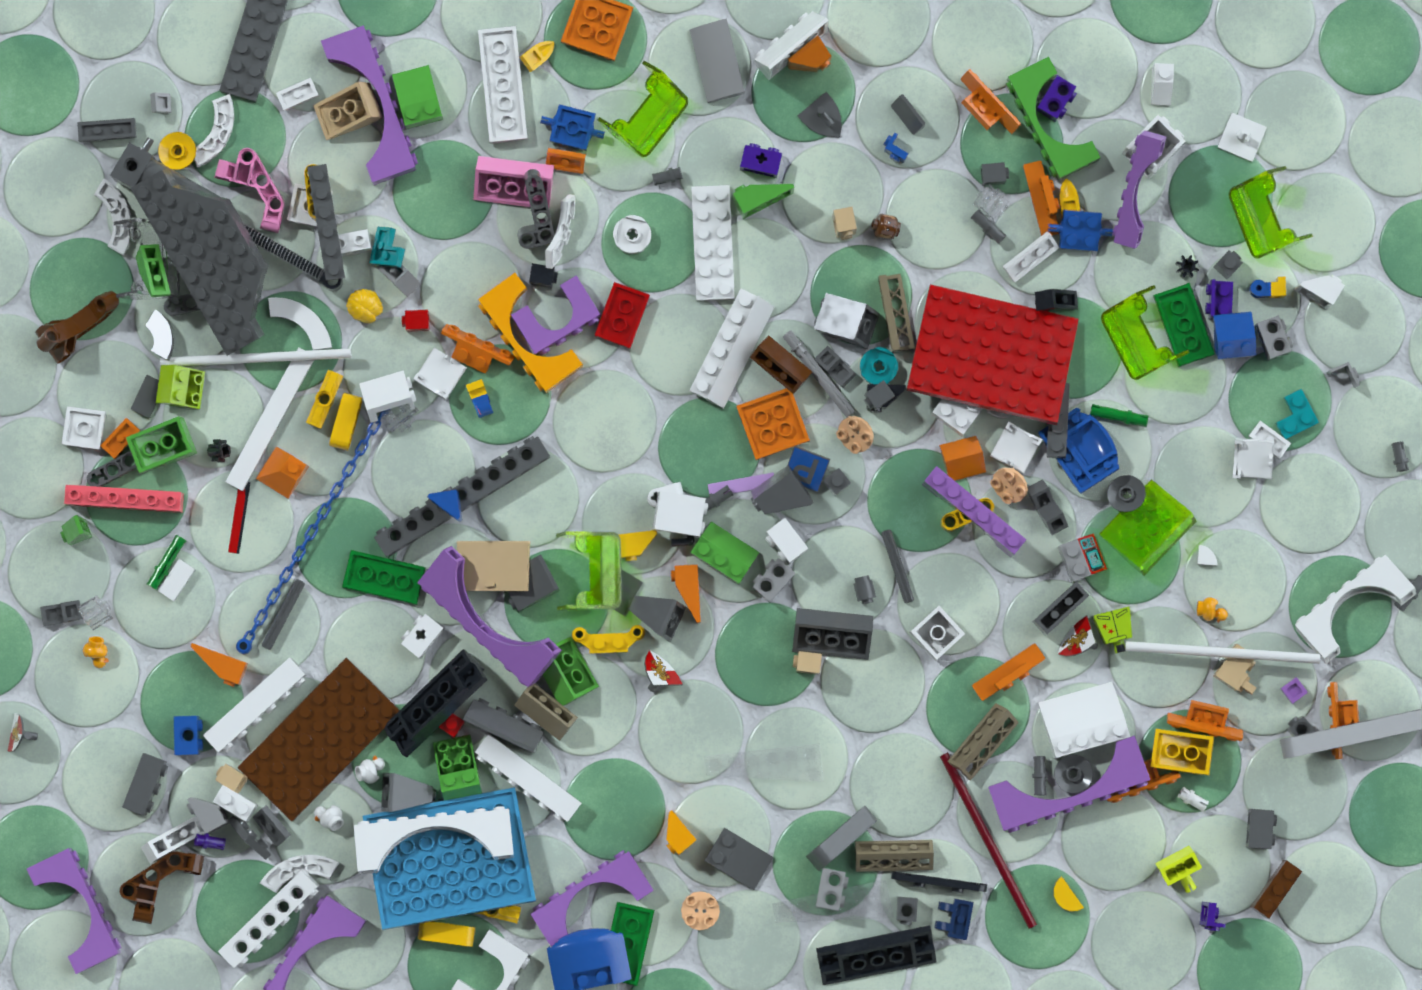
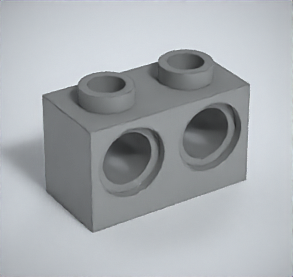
(1268, 339)
(776, 582)
(826, 888)

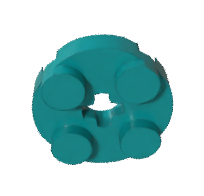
(874, 356)

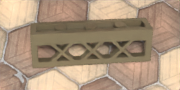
(889, 315)
(981, 738)
(894, 852)

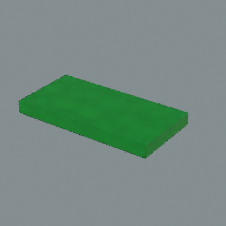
(1183, 324)
(383, 577)
(635, 925)

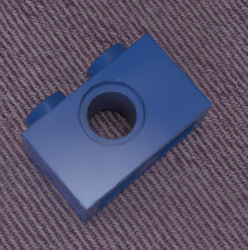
(181, 725)

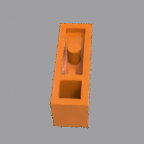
(688, 586)
(224, 666)

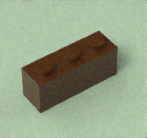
(781, 364)
(1276, 889)

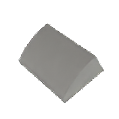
(717, 61)

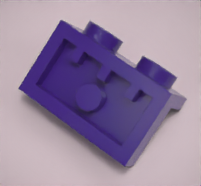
(1220, 298)
(1209, 913)

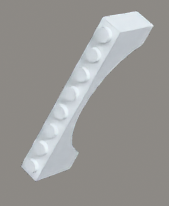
(378, 839)

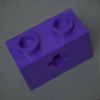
(767, 168)

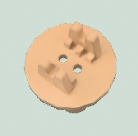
(849, 428)
(1009, 485)
(700, 901)

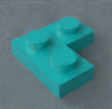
(383, 252)
(1301, 417)

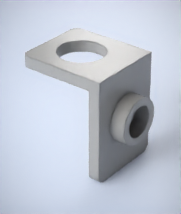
(1352, 373)

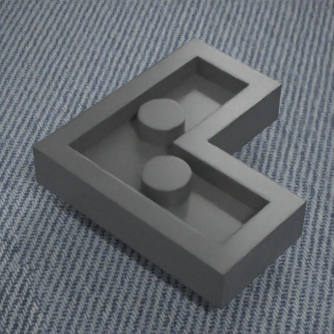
(249, 837)

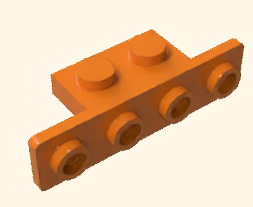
(986, 105)
(1042, 196)
(475, 351)
(1009, 671)
(1341, 712)
(1206, 719)
(1153, 783)

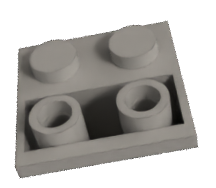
(209, 815)

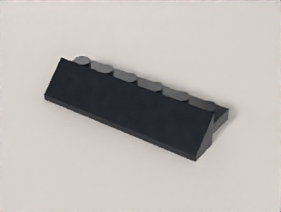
(435, 702)
(876, 955)

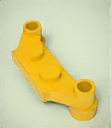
(609, 641)

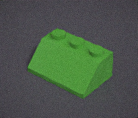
(724, 552)
(569, 674)

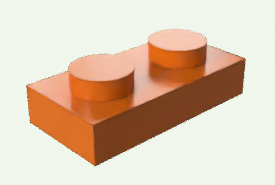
(566, 160)
(117, 440)

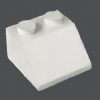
(1321, 290)

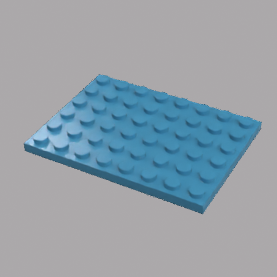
(448, 872)

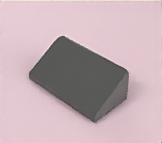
(908, 114)
(146, 397)

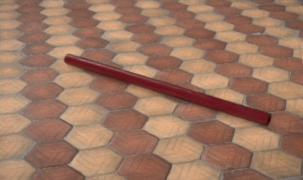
(989, 842)

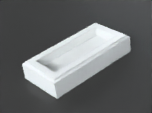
(176, 580)

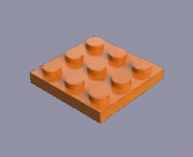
(597, 26)
(772, 423)

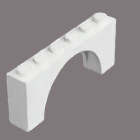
(1380, 578)

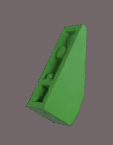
(152, 270)
(75, 530)

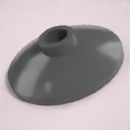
(1123, 485)
(1083, 770)

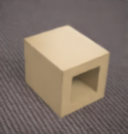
(231, 778)

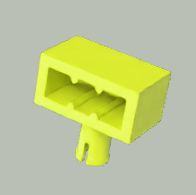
(1179, 867)

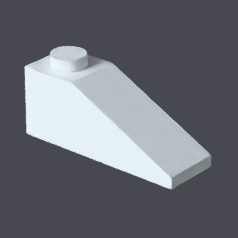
(171, 840)

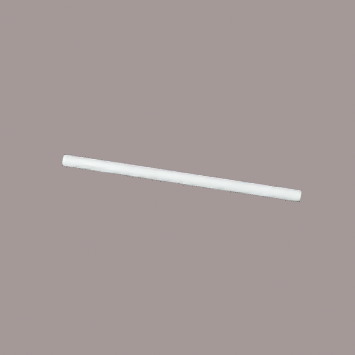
(258, 357)
(1222, 652)

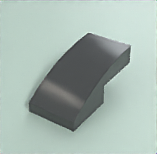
(835, 367)
(60, 613)

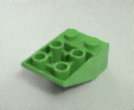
(457, 767)

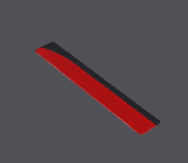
(238, 520)

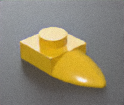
(537, 55)
(1068, 197)

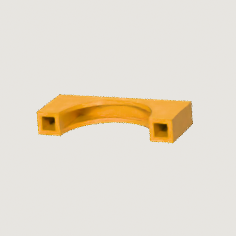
(546, 370)

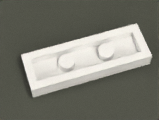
(1030, 257)

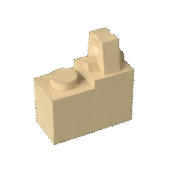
(1233, 674)

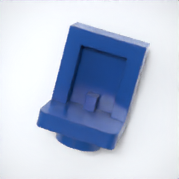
(895, 152)

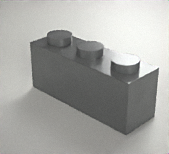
(1060, 608)
(145, 784)

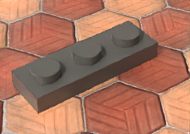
(106, 130)

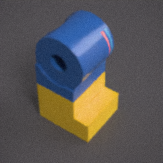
(1263, 289)
(479, 398)

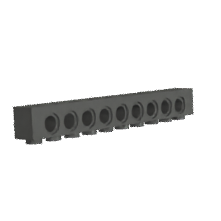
(539, 455)

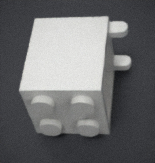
(1175, 137)

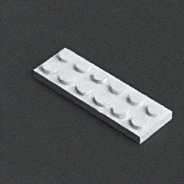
(502, 84)
(712, 243)

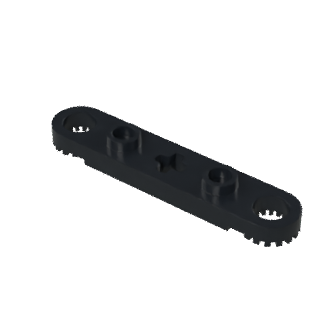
(921, 880)

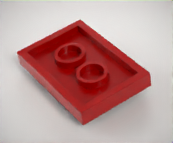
(622, 315)

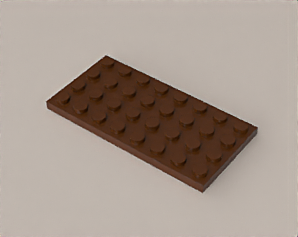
(318, 739)

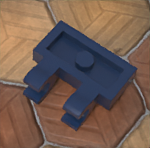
(959, 920)

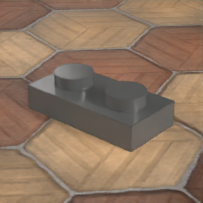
(271, 826)

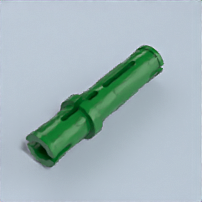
(1126, 417)
(166, 562)

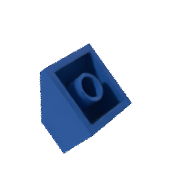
(1234, 335)

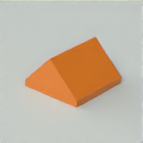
(963, 458)

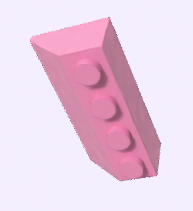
(504, 181)

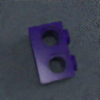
(1053, 96)

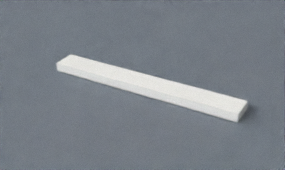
(268, 423)

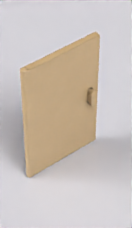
(495, 563)

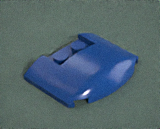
(1089, 452)
(588, 959)

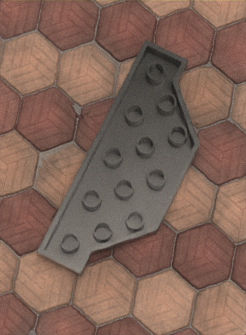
(210, 254)

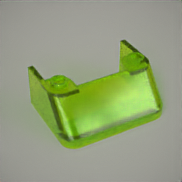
(653, 116)
(1258, 218)
(1133, 339)
(604, 570)

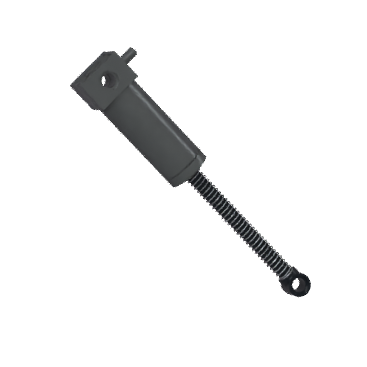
(148, 166)

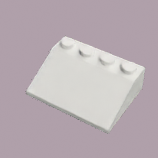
(795, 37)
(1083, 720)

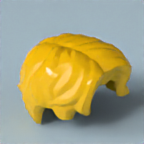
(364, 305)

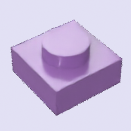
(1294, 690)

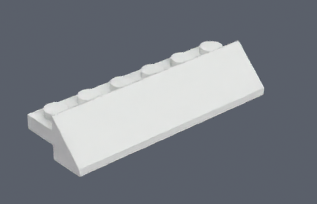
(732, 348)

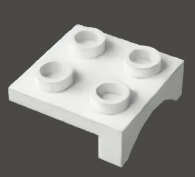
(440, 373)
(1015, 447)
(1253, 458)

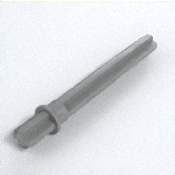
(818, 373)

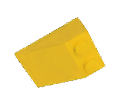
(1182, 752)

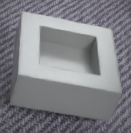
(160, 103)

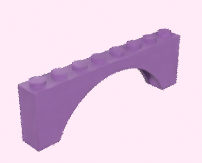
(356, 52)
(446, 585)
(1020, 808)
(328, 922)

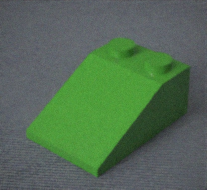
(417, 97)
(755, 198)
(161, 444)

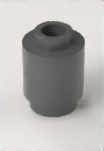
(864, 589)

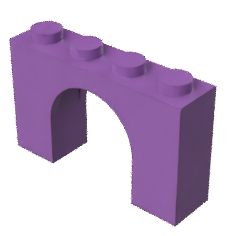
(542, 339)

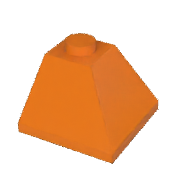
(811, 57)
(282, 472)

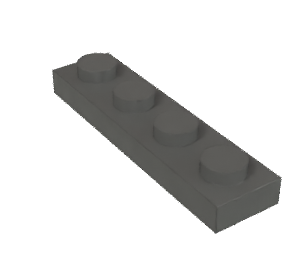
(1058, 433)

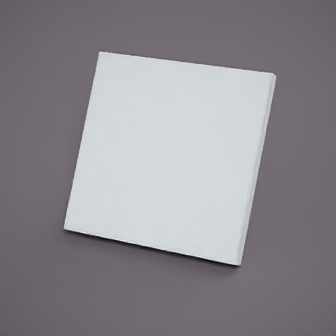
(1242, 137)

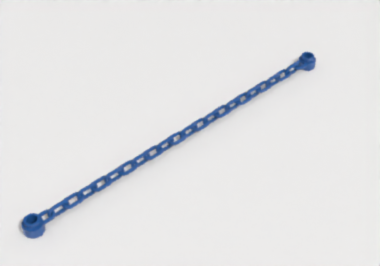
(307, 538)

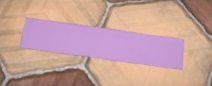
(741, 484)

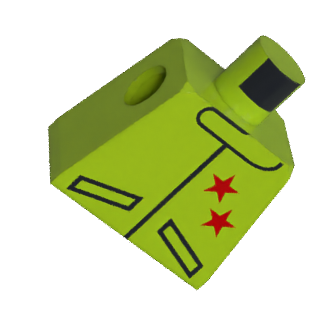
(1114, 627)

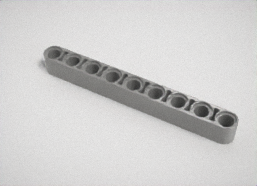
(1351, 734)

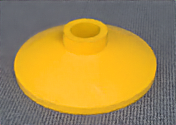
(168, 147)

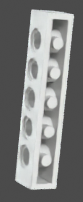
(230, 950)

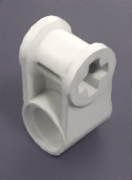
(672, 488)

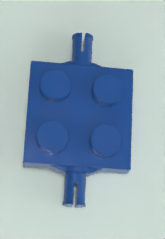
(572, 127)
(1080, 230)

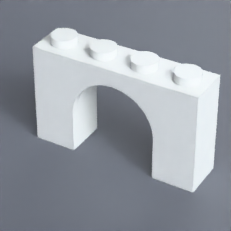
(508, 954)

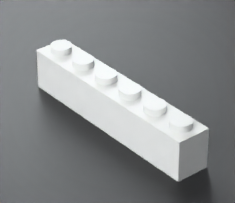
(254, 705)
(529, 778)

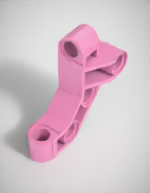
(247, 174)

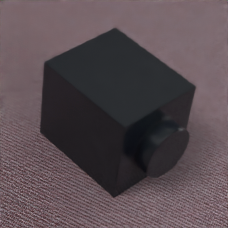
(542, 276)

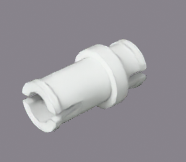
(1193, 799)

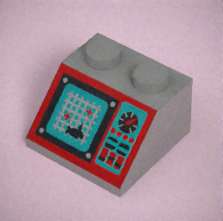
(1082, 557)

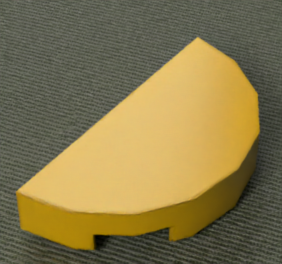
(1065, 897)

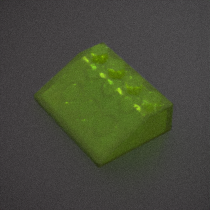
(1150, 530)

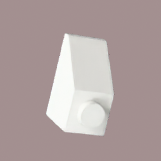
(1162, 84)

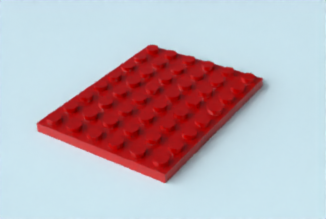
(992, 354)

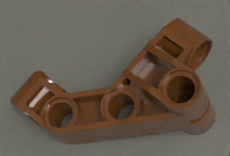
(60, 335)
(146, 891)

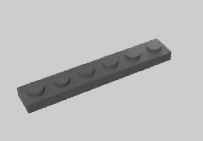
(326, 222)

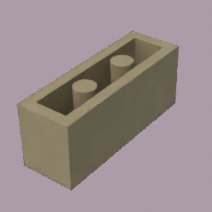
(546, 711)

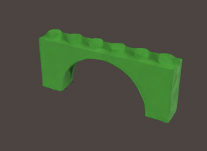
(1062, 157)

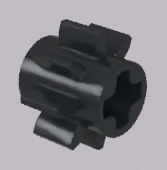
(1185, 271)
(218, 450)

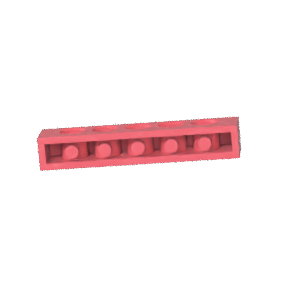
(124, 498)

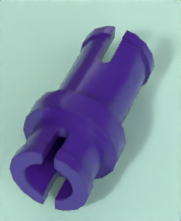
(209, 841)

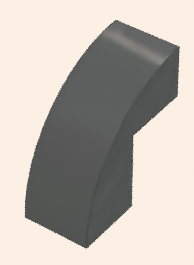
(1046, 507)

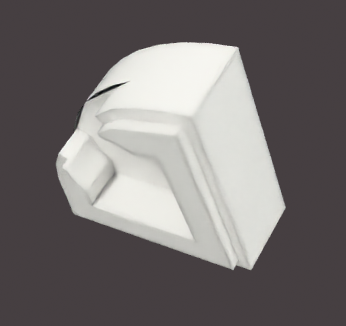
(1206, 556)

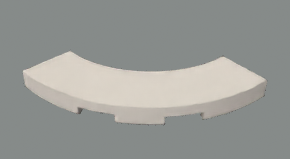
(220, 132)
(119, 211)
(562, 234)
(303, 317)
(291, 867)

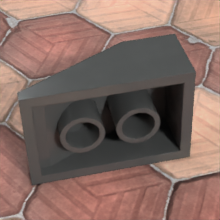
(739, 858)

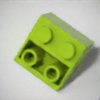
(180, 386)

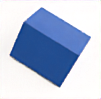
(449, 502)

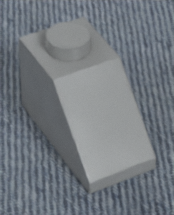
(400, 278)

